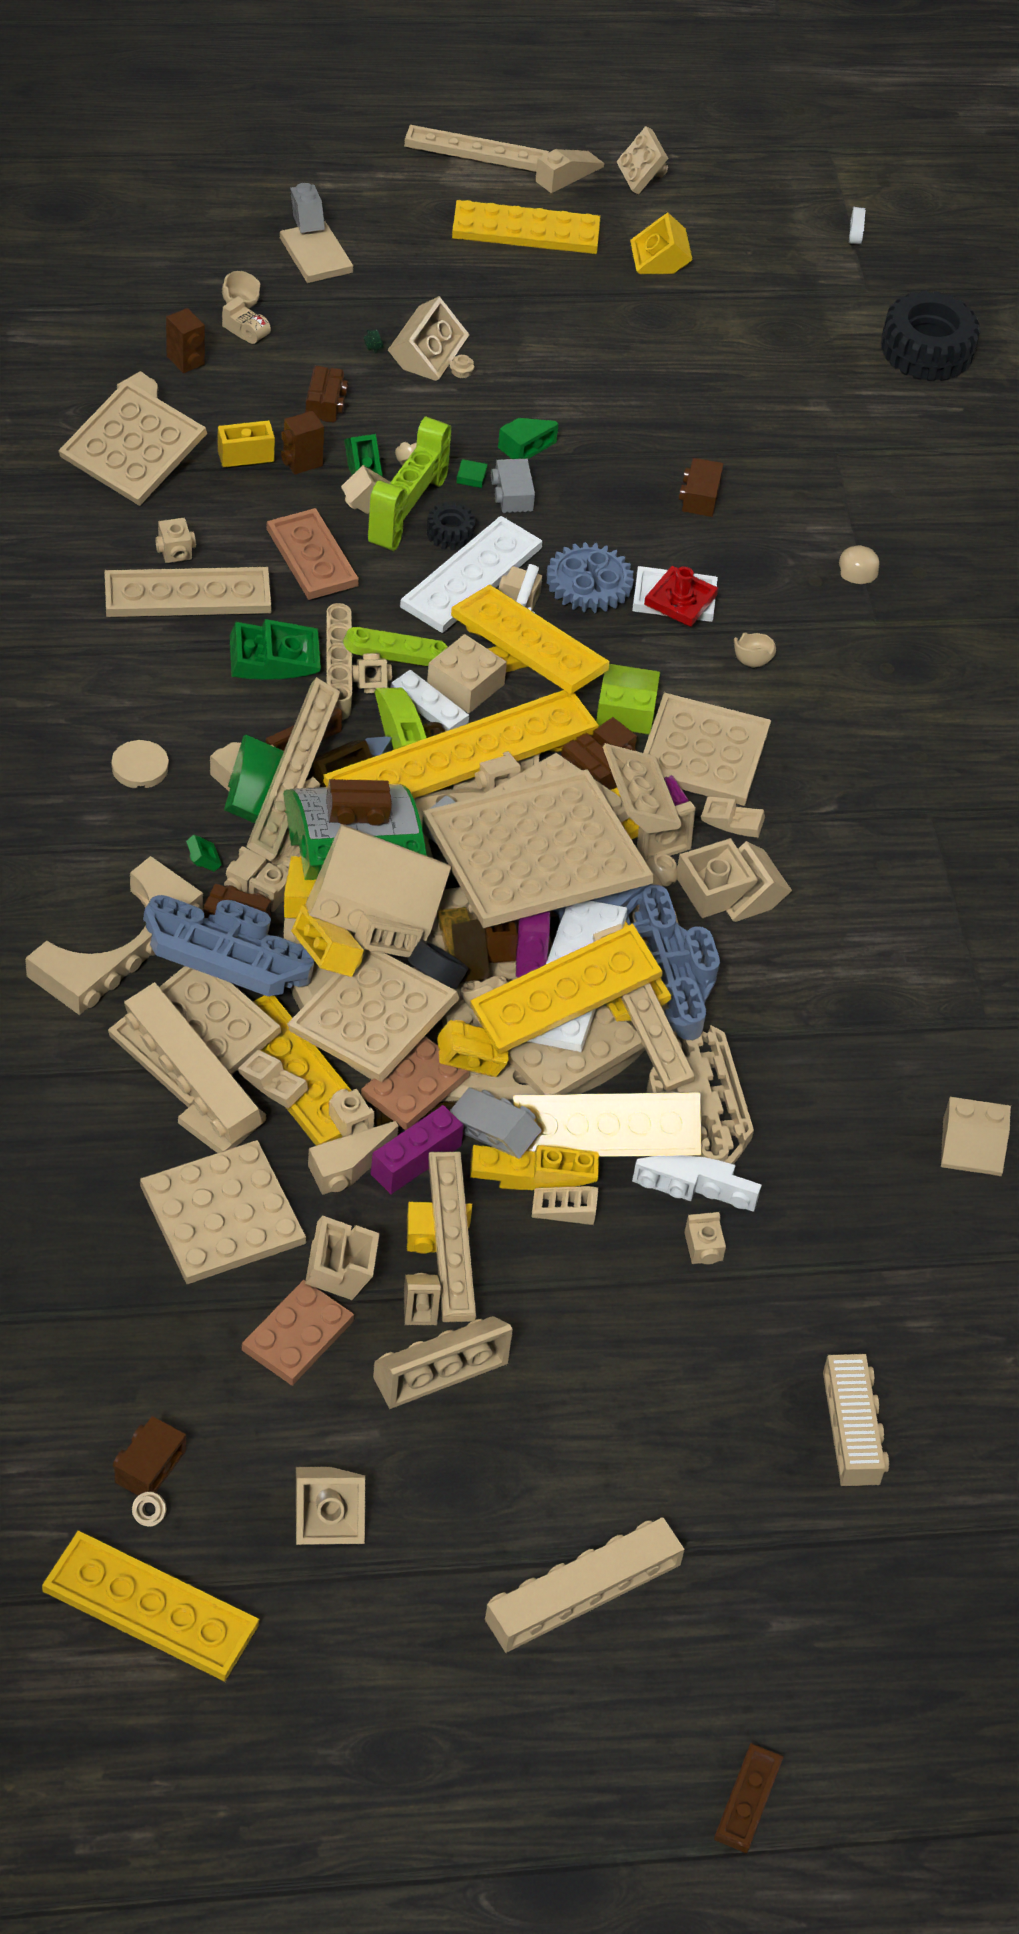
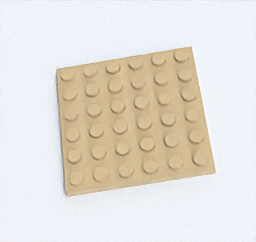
(537, 848)

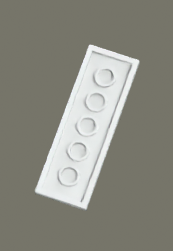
(469, 570)
(574, 932)

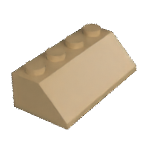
(443, 1360)

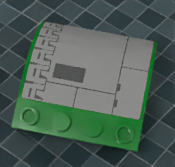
(314, 834)

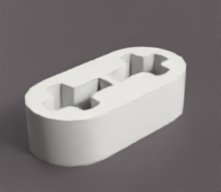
(857, 225)

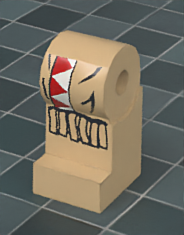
(244, 322)

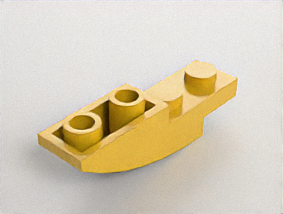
(538, 1169)

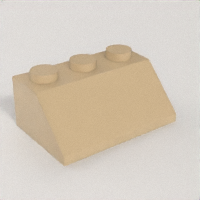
(429, 340)

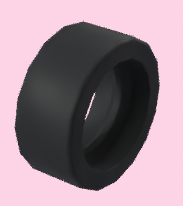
(438, 964)

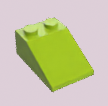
(628, 697)

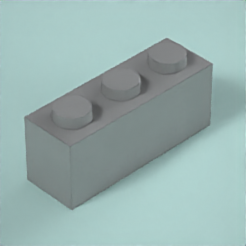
(496, 1122)

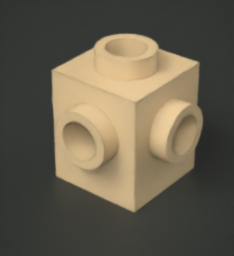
(175, 540)
(382, 675)

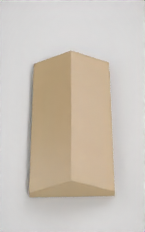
(642, 789)

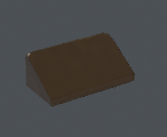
(471, 949)

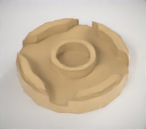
(140, 764)

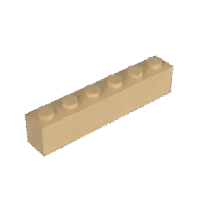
(193, 1063)
(583, 1584)

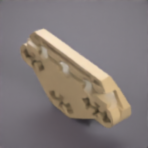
(711, 1097)

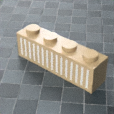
(854, 1420)

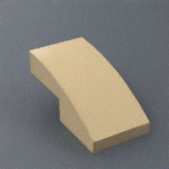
(726, 816)
(271, 1079)

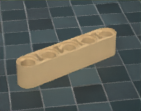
(338, 657)

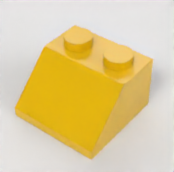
(661, 247)

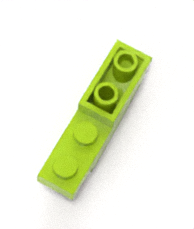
(399, 717)

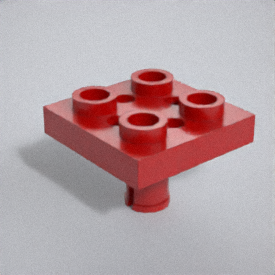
(685, 591)

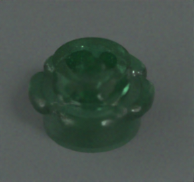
(373, 340)

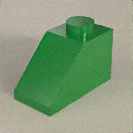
(527, 437)
(363, 451)

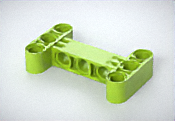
(395, 500)

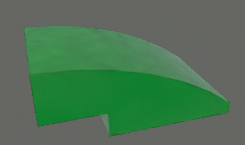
(273, 650)
(251, 777)

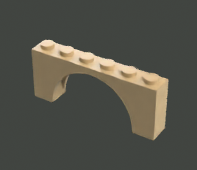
(83, 977)

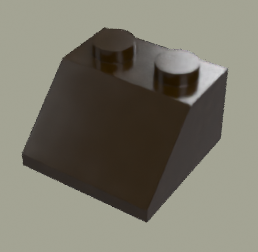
(339, 758)

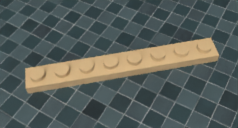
(293, 767)

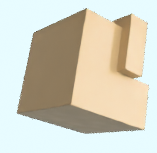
(341, 1257)

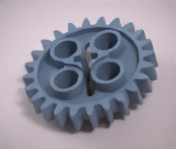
(589, 577)

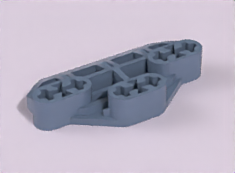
(227, 944)
(685, 957)

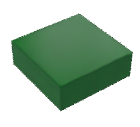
(471, 473)

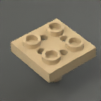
(643, 160)

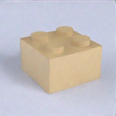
(467, 673)

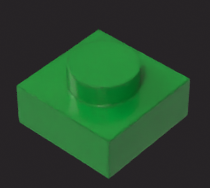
(203, 853)

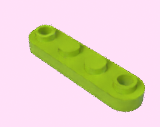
(393, 645)

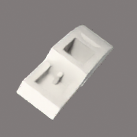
(687, 1174)

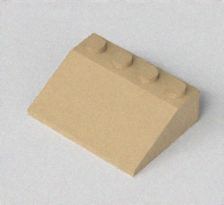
(378, 881)

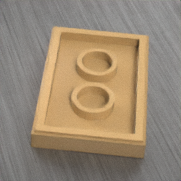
(316, 253)

